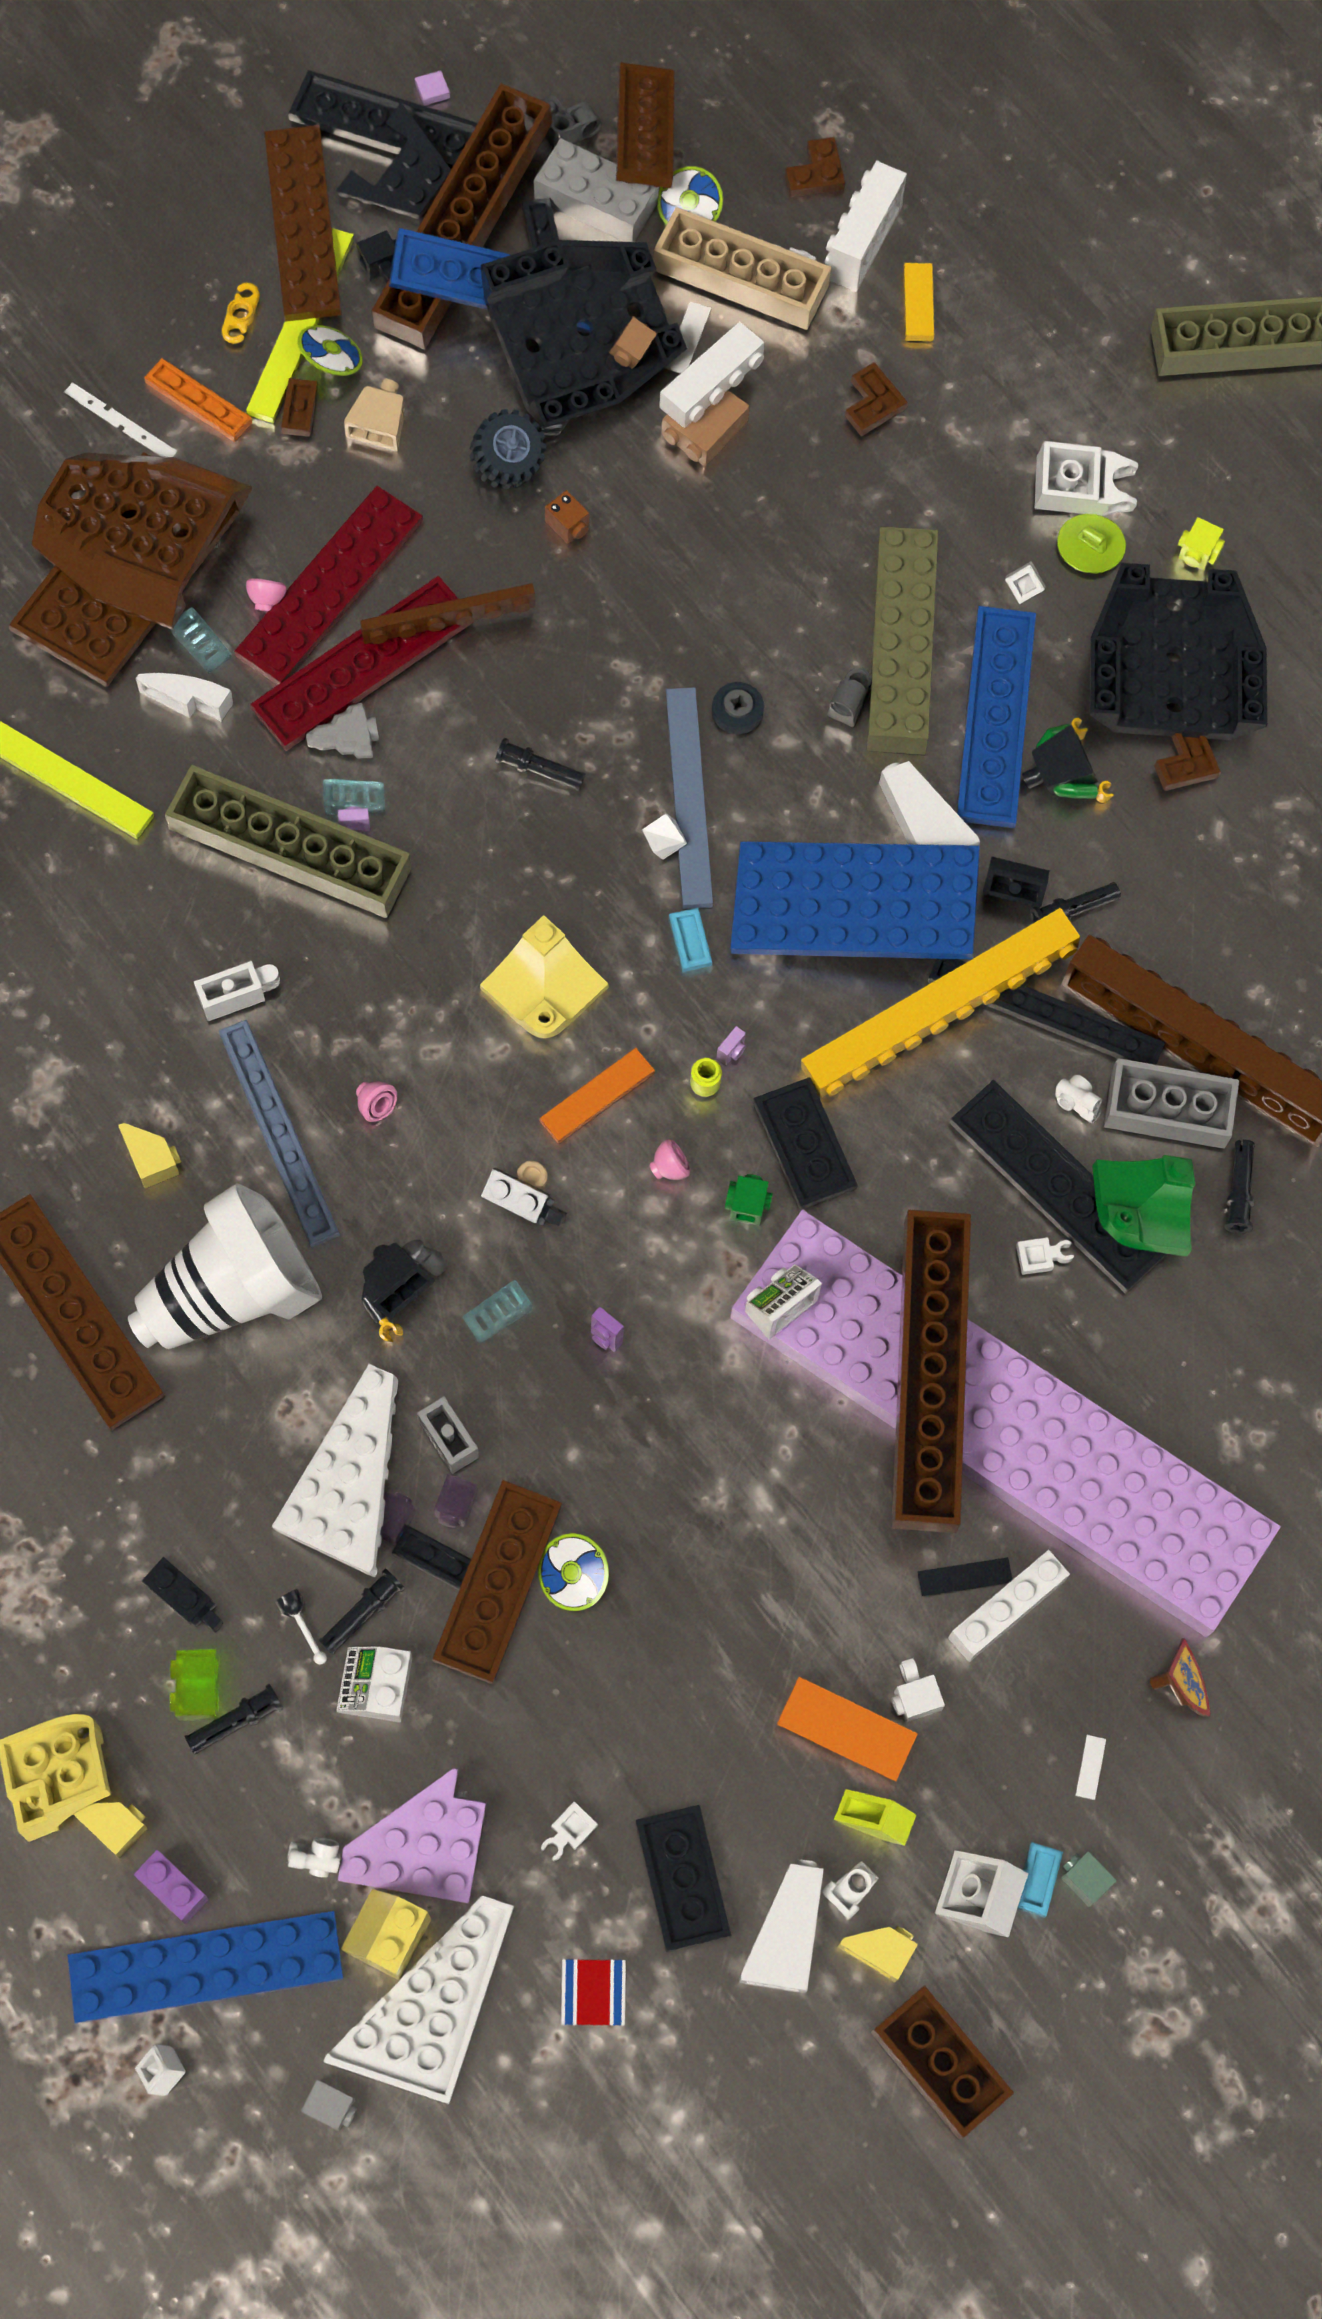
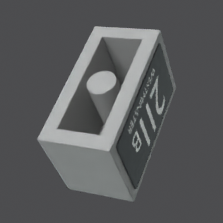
(448, 1435)

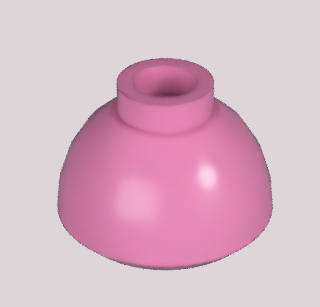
(265, 593)
(376, 1100)
(670, 1162)

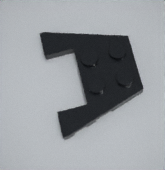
(411, 178)

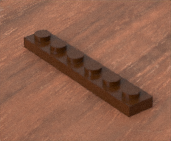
(449, 613)

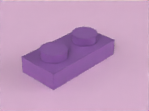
(606, 1330)

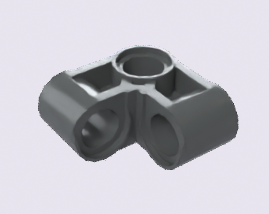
(571, 122)
(850, 697)

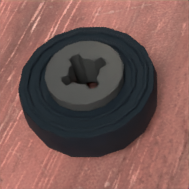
(738, 718)

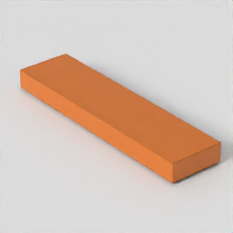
(198, 400)
(596, 1095)

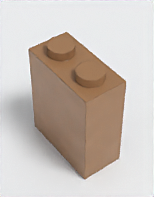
(711, 432)

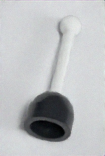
(291, 1605)

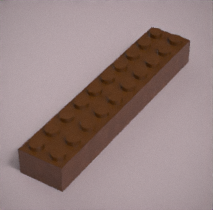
(470, 201)
(1197, 1035)
(931, 1372)

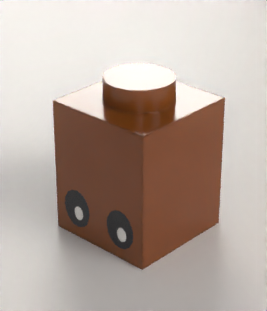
(567, 517)

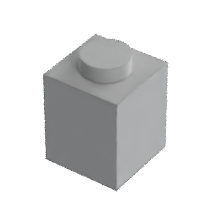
(329, 2106)

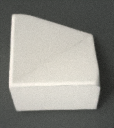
(1025, 582)
(664, 836)
(160, 2070)

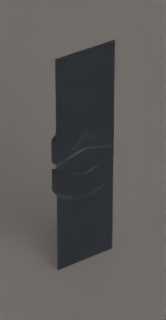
(965, 1576)

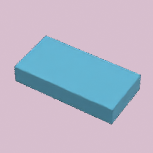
(690, 939)
(1042, 1869)

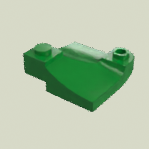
(1146, 1202)

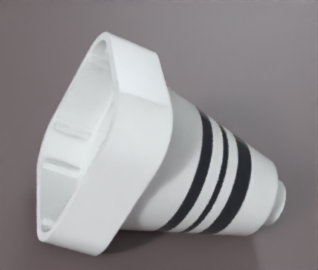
(226, 1275)

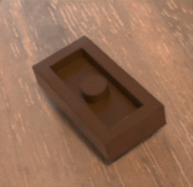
(299, 407)

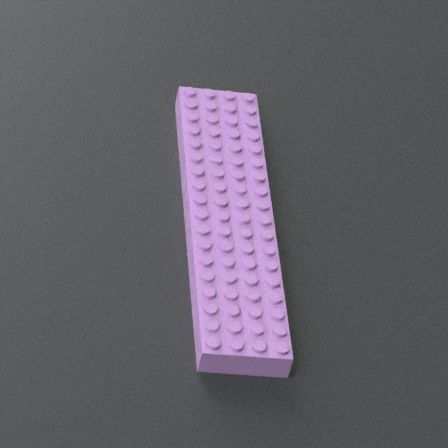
(1029, 1438)

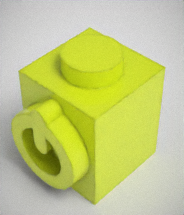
(1201, 544)

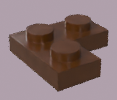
(821, 175)
(879, 403)
(1191, 766)

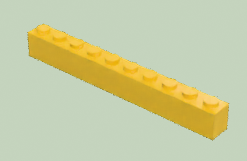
(941, 1003)

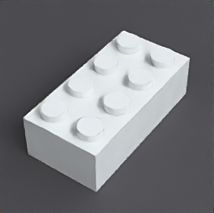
(865, 225)

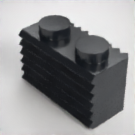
(1016, 882)

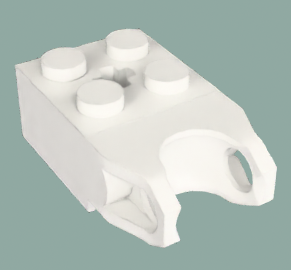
(1081, 480)

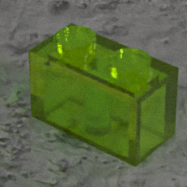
(196, 1685)

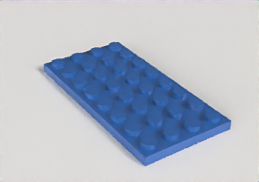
(856, 900)

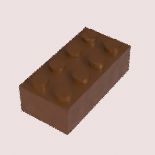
(942, 2062)

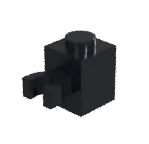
(377, 255)

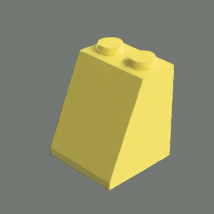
(387, 1933)

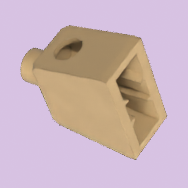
(377, 416)

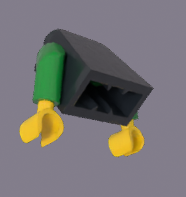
(1065, 765)

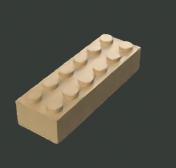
(741, 268)

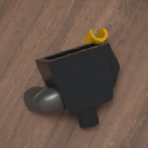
(397, 1279)

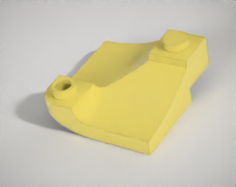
(544, 981)
(53, 1772)

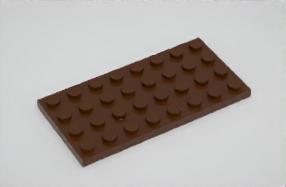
(83, 630)

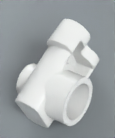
(1078, 1095)
(319, 1858)
(845, 1894)

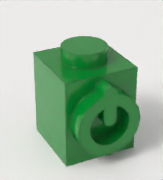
(748, 1199)

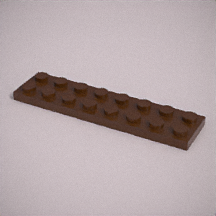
(302, 223)
(74, 1315)

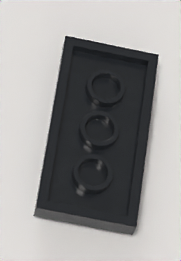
(805, 1143)
(683, 1878)

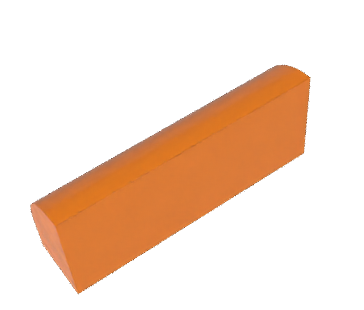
(847, 1729)

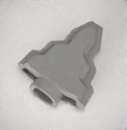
(347, 733)

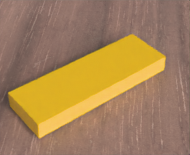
(918, 302)

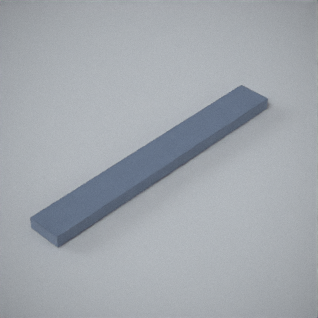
(689, 797)
(279, 1133)

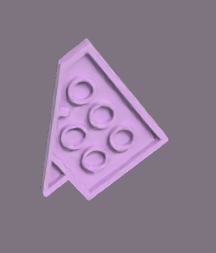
(421, 1846)

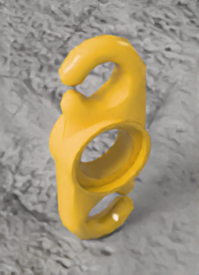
(232, 322)

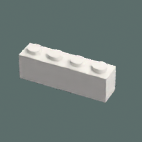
(712, 375)
(1008, 1606)

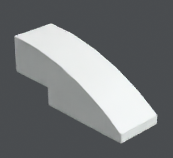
(186, 694)

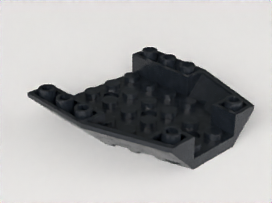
(544, 297)
(1220, 648)

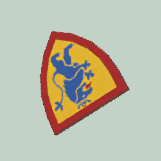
(1185, 1680)

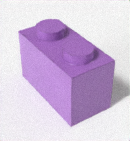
(171, 1886)

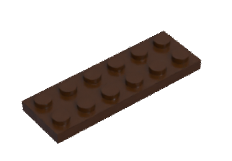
(645, 125)
(497, 1582)

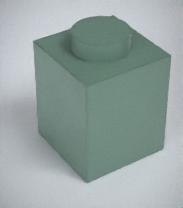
(1087, 1878)

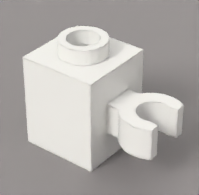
(918, 1695)

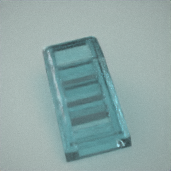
(189, 625)
(334, 786)
(503, 1320)

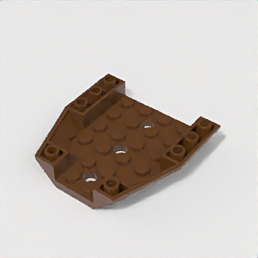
(135, 559)

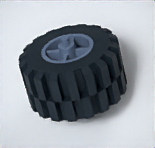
(507, 449)

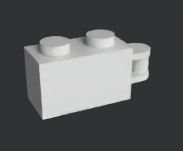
(235, 989)

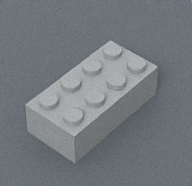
(588, 191)
(1171, 1103)

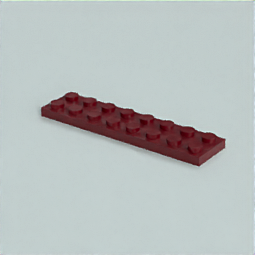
(329, 586)
(349, 673)

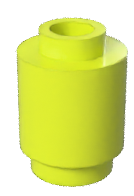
(705, 1077)

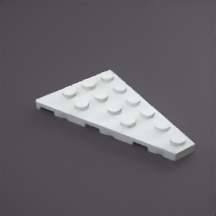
(341, 1492)
(428, 2018)

